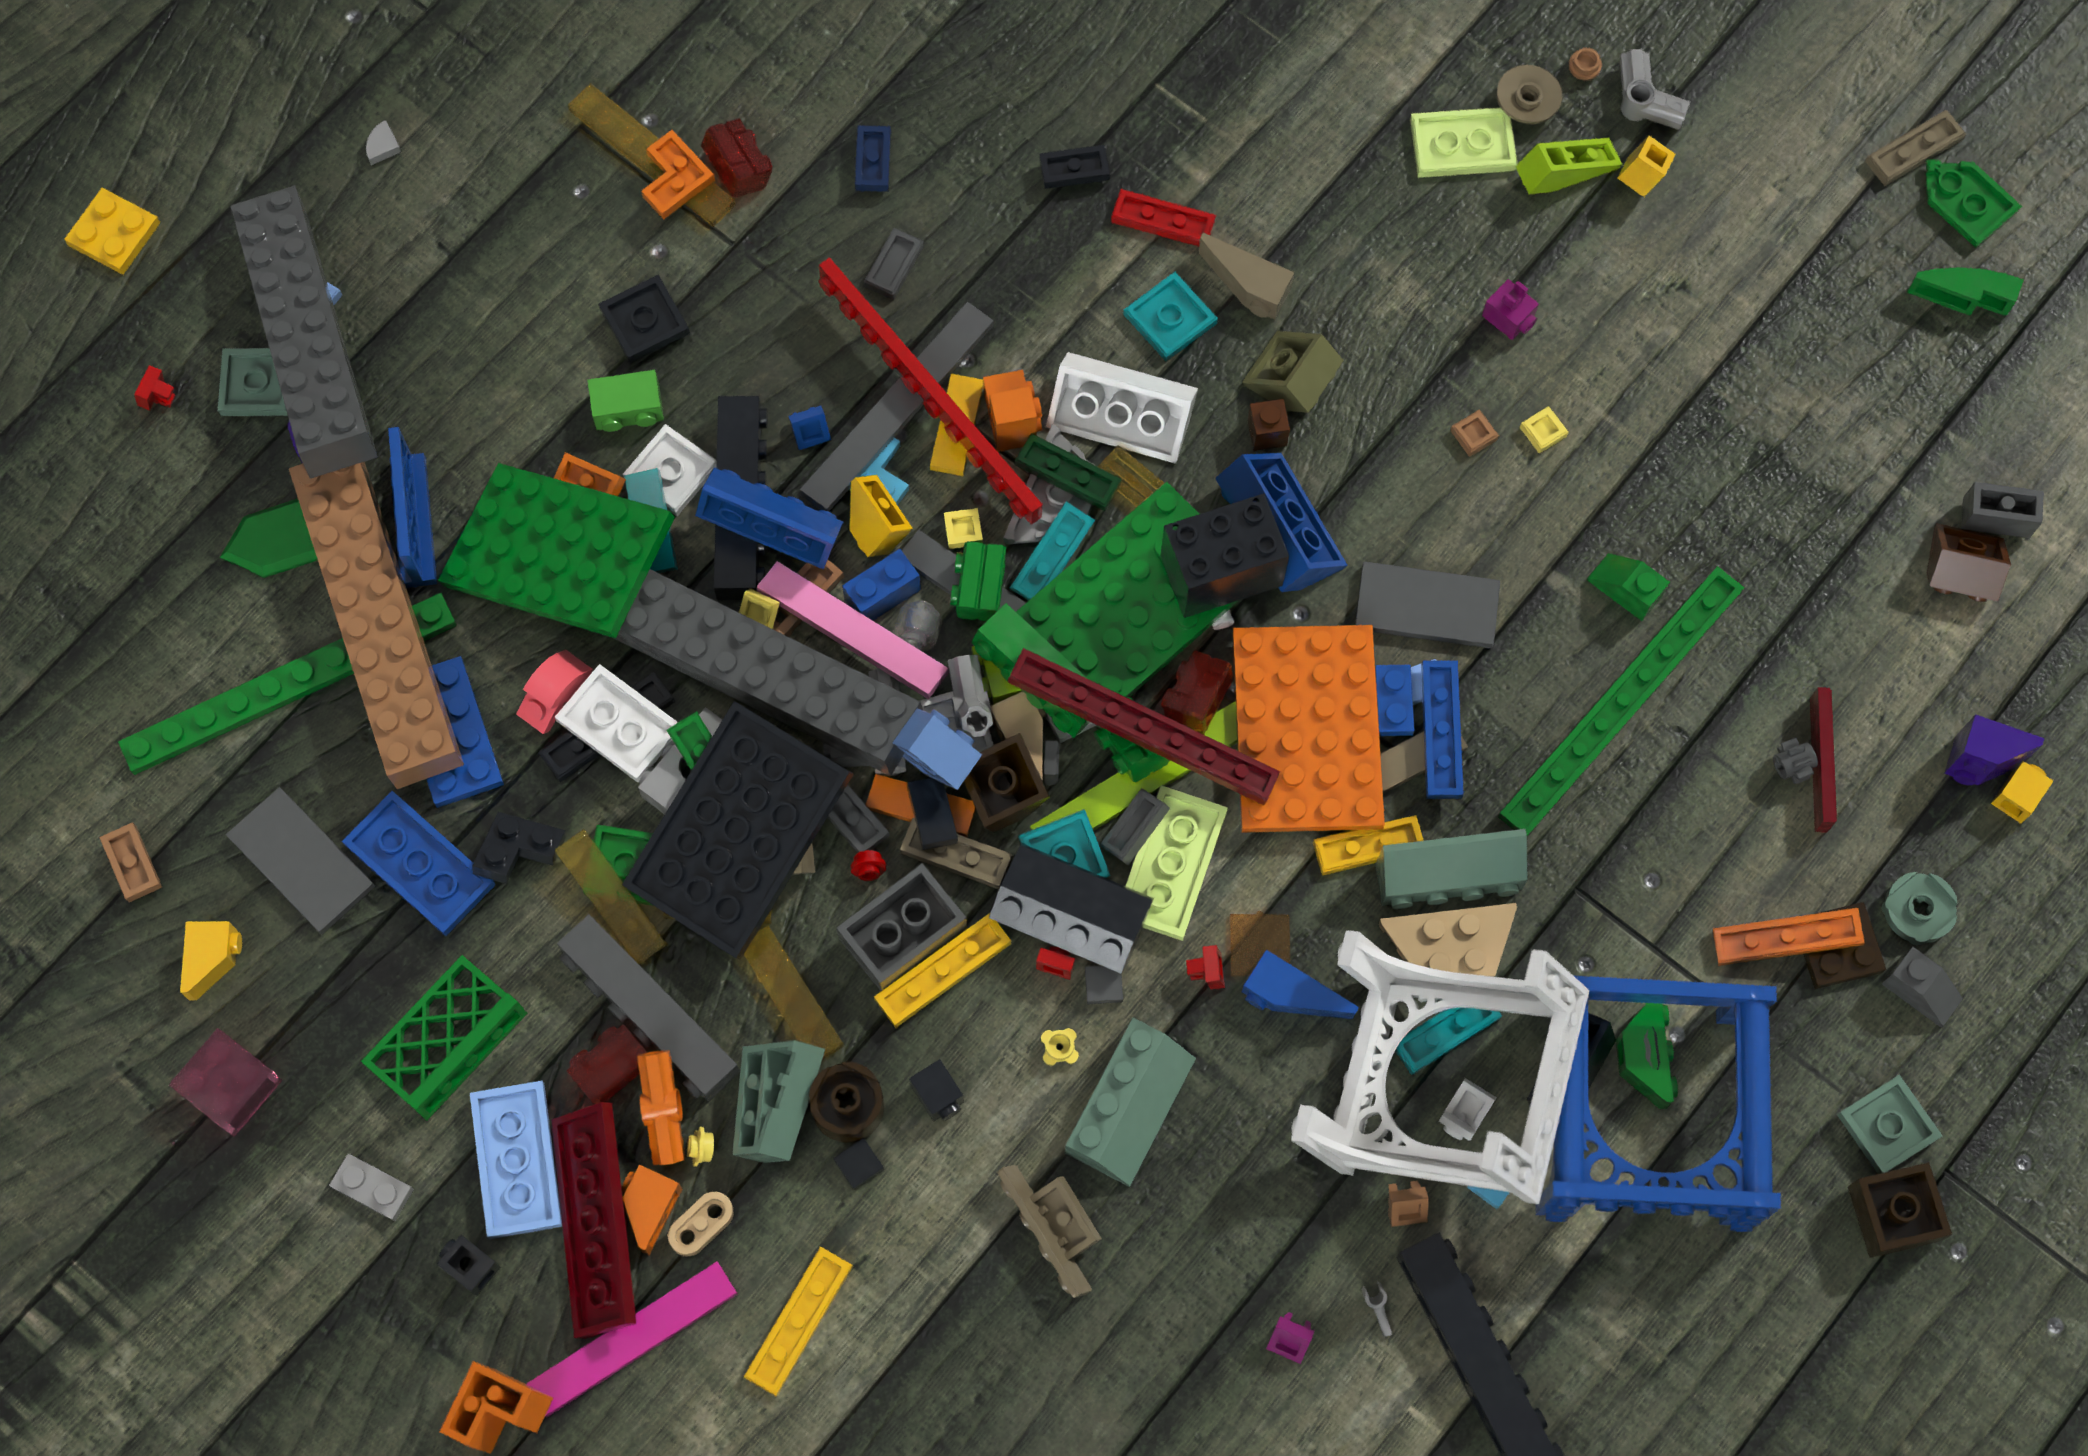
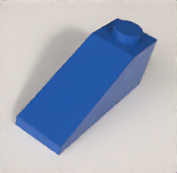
(1289, 990)

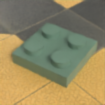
(249, 384)
(1889, 1125)

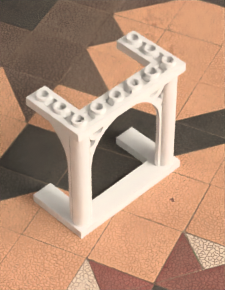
(1503, 1165)

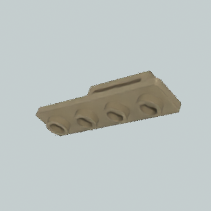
(1057, 1223)

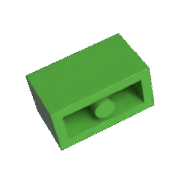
(625, 400)

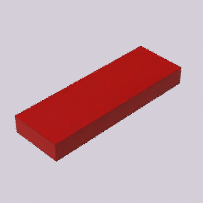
(1162, 217)

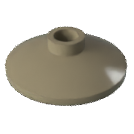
(1529, 83)

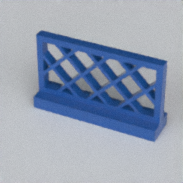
(411, 513)

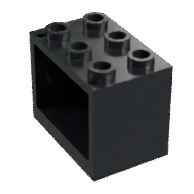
(1224, 555)

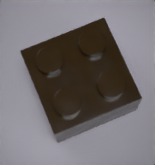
(1899, 1210)

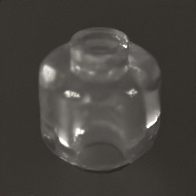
(918, 625)

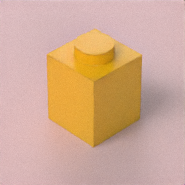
(1646, 166)
(2022, 791)

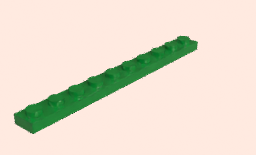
(260, 696)
(1621, 702)

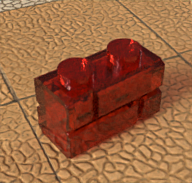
(737, 157)
(1198, 691)
(607, 1065)

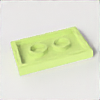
(1463, 142)

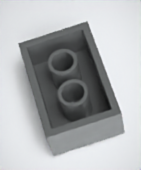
(902, 927)

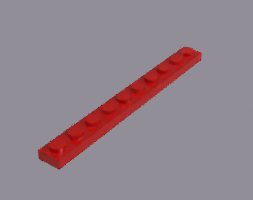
(936, 400)

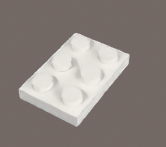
(617, 722)

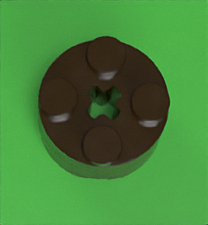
(839, 1083)

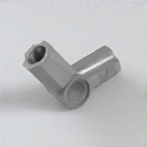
(1637, 83)
(970, 701)

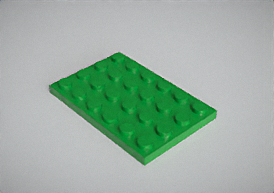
(557, 549)
(1115, 603)

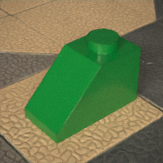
(1629, 584)

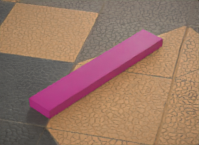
(625, 1345)

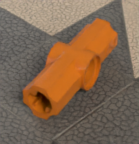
(661, 1107)

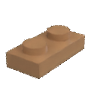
(130, 862)

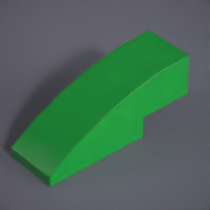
(1967, 288)

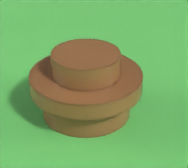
(1585, 64)

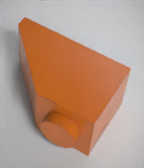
(649, 1203)

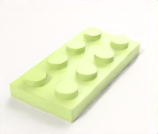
(1176, 860)

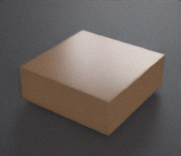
(1474, 433)

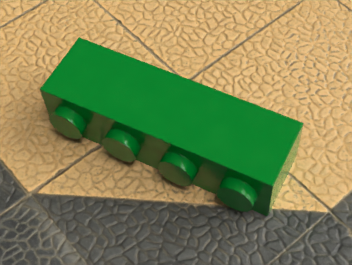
(1002, 642)

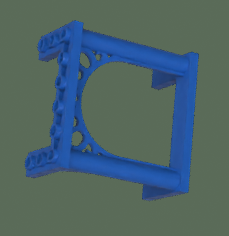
(1752, 1196)

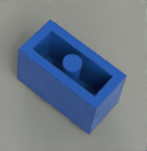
(882, 586)

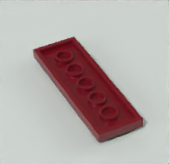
(593, 1221)

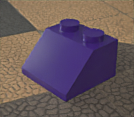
(1988, 751)

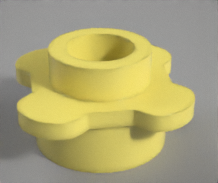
(1052, 1039)
(700, 1146)

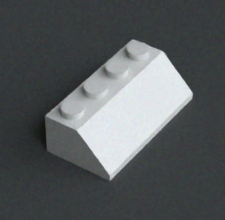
(1121, 407)

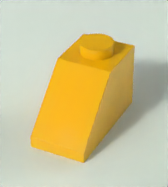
(875, 517)
(207, 955)

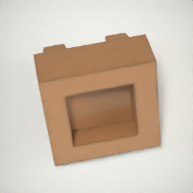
(1408, 1205)

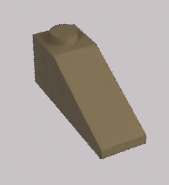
(1251, 279)

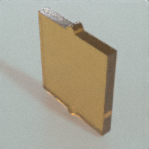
(1253, 936)

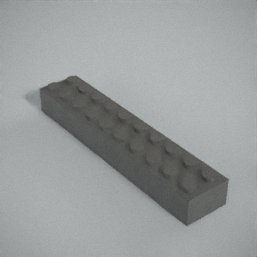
(303, 333)
(768, 671)

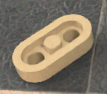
(697, 1221)

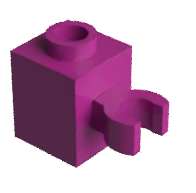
(1511, 309)

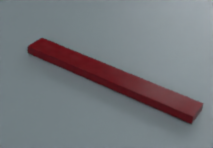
(1143, 726)

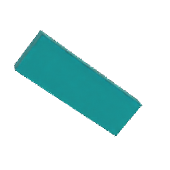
(648, 489)
(1053, 551)
(1442, 1035)

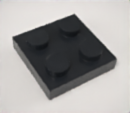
(644, 318)

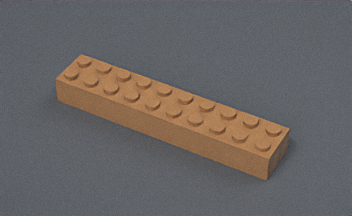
(377, 624)

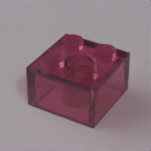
(225, 1082)

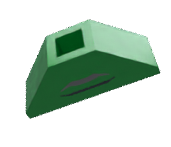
(1646, 1055)

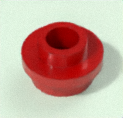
(868, 865)

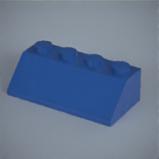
(768, 517)
(1304, 535)

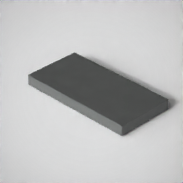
(1428, 604)
(300, 860)

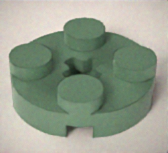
(1906, 922)

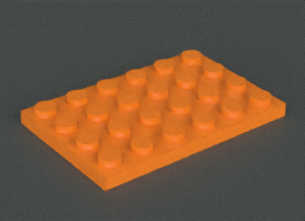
(1314, 717)

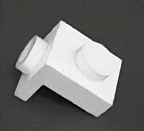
(1466, 1110)

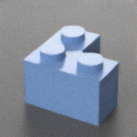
(937, 748)

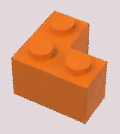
(1011, 409)
(487, 1402)

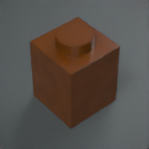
(1268, 424)

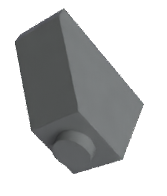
(1924, 986)

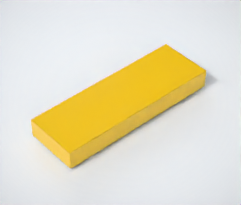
(947, 455)
(1363, 847)

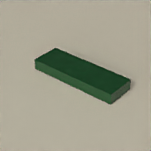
(1068, 472)

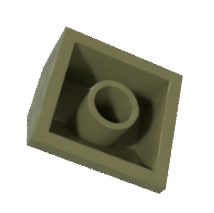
(1294, 369)

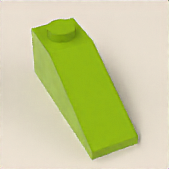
(1566, 163)

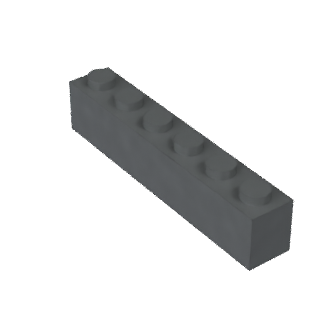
(647, 1007)

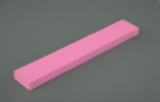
(853, 630)

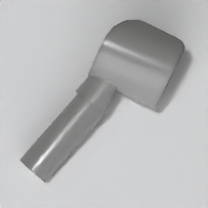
(1377, 1304)

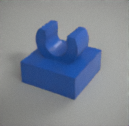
(809, 427)

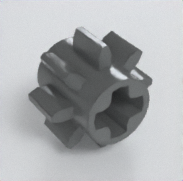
(1795, 760)

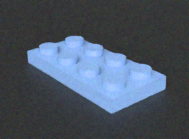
(515, 1160)

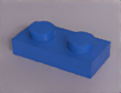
(1394, 700)

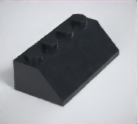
(1071, 908)

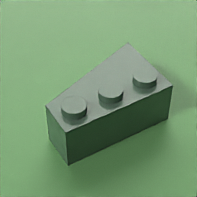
(773, 1098)

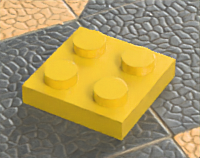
(112, 231)

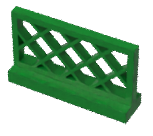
(461, 1060)

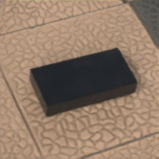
(932, 813)

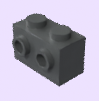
(2002, 510)

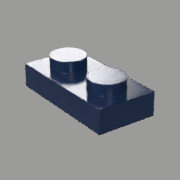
(873, 158)

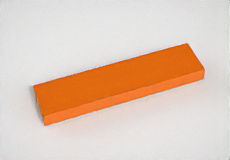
(1788, 936)

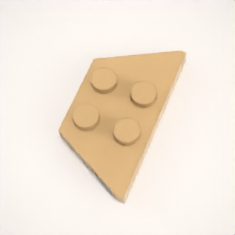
(1454, 939)

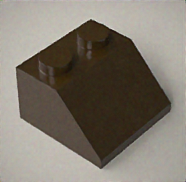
(1005, 784)

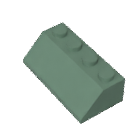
(1452, 868)
(1130, 1102)

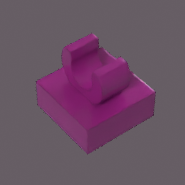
(1290, 1338)

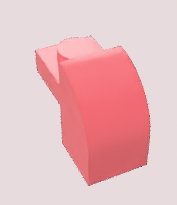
(550, 688)

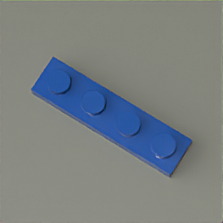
(1442, 730)

